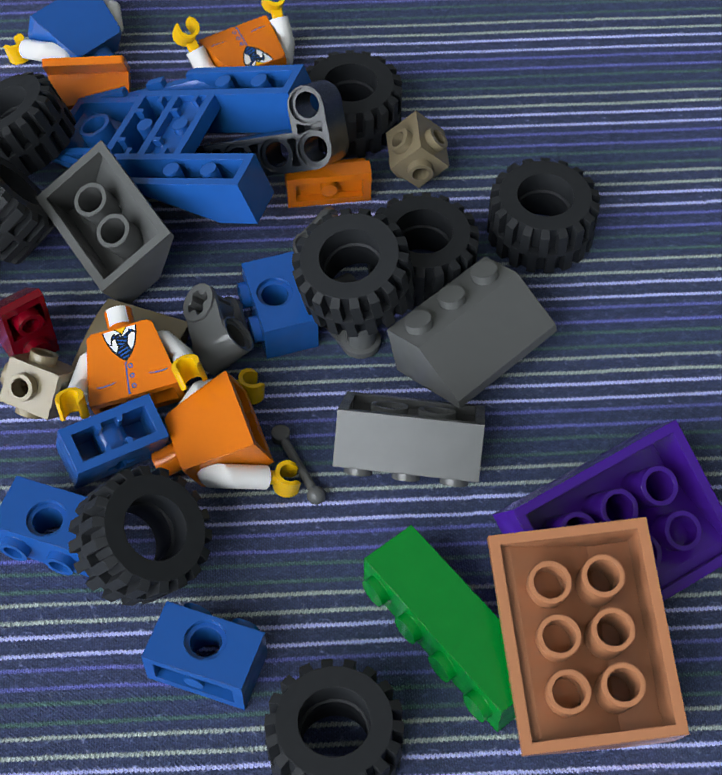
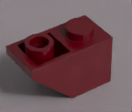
(26, 323)

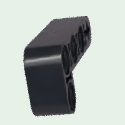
(303, 136)

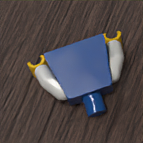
(69, 30)

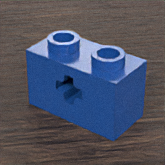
(111, 441)

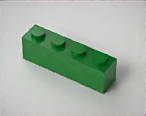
(445, 620)

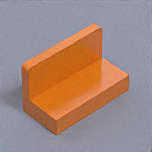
(86, 75)
(336, 183)

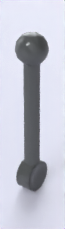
(281, 436)

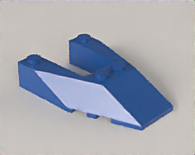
(162, 126)

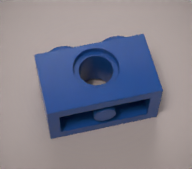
(276, 306)
(28, 513)
(226, 675)

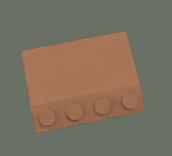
(586, 638)

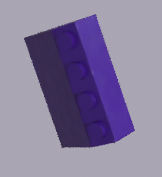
(639, 478)

